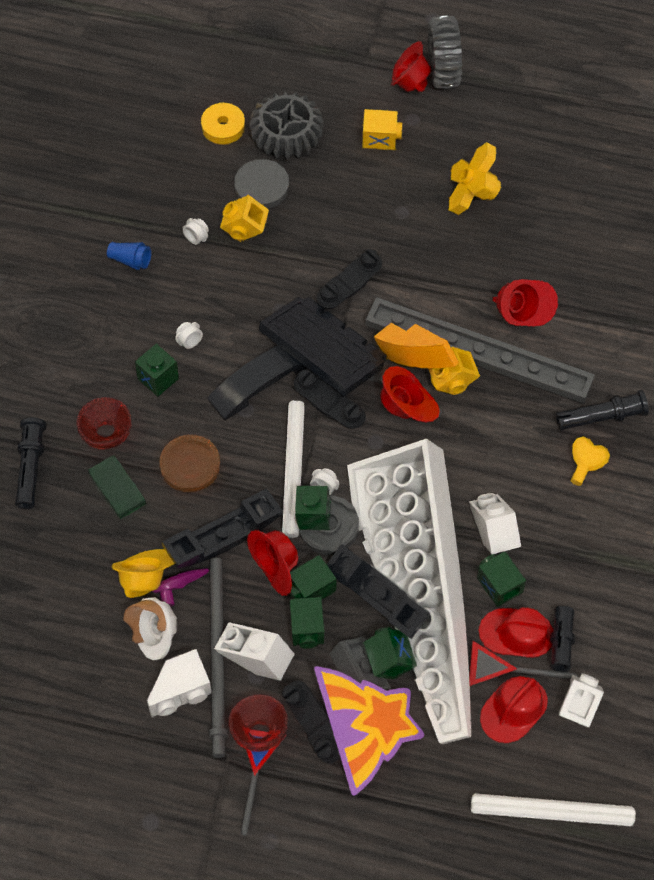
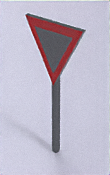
(487, 666)

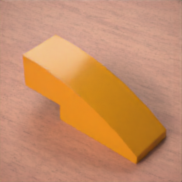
(415, 347)

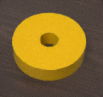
(227, 114)

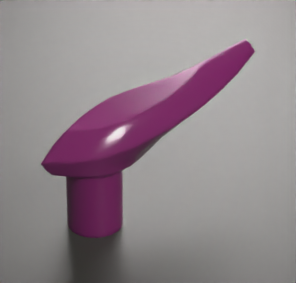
(177, 582)

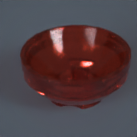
(103, 412)
(254, 711)

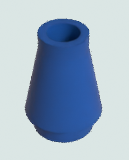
(131, 254)

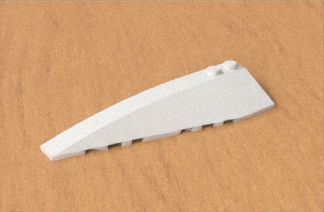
(412, 541)

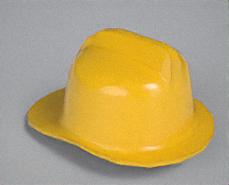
(142, 572)

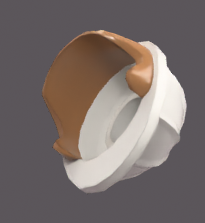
(152, 626)

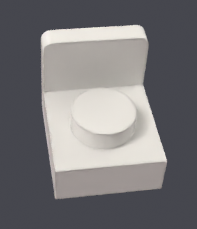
(581, 699)

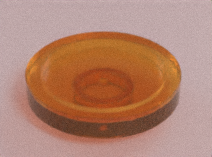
(190, 463)

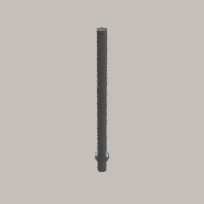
(218, 732)

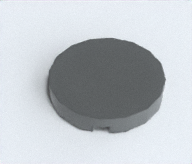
(263, 181)
(343, 529)

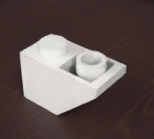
(495, 523)
(255, 650)
(179, 683)

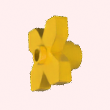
(474, 179)

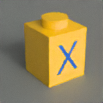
(381, 129)

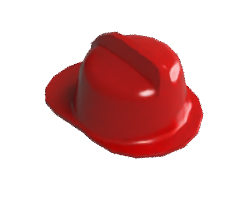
(411, 69)
(527, 302)
(406, 396)
(275, 556)
(516, 632)
(513, 709)

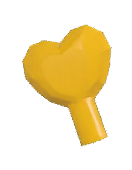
(587, 458)

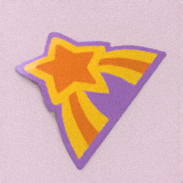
(365, 723)

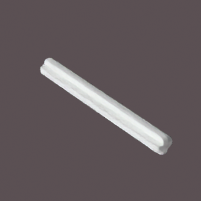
(293, 466)
(553, 809)

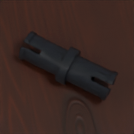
(562, 638)

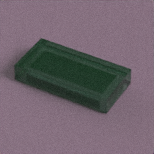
(117, 487)

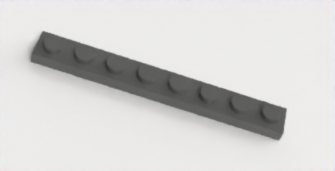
(489, 352)

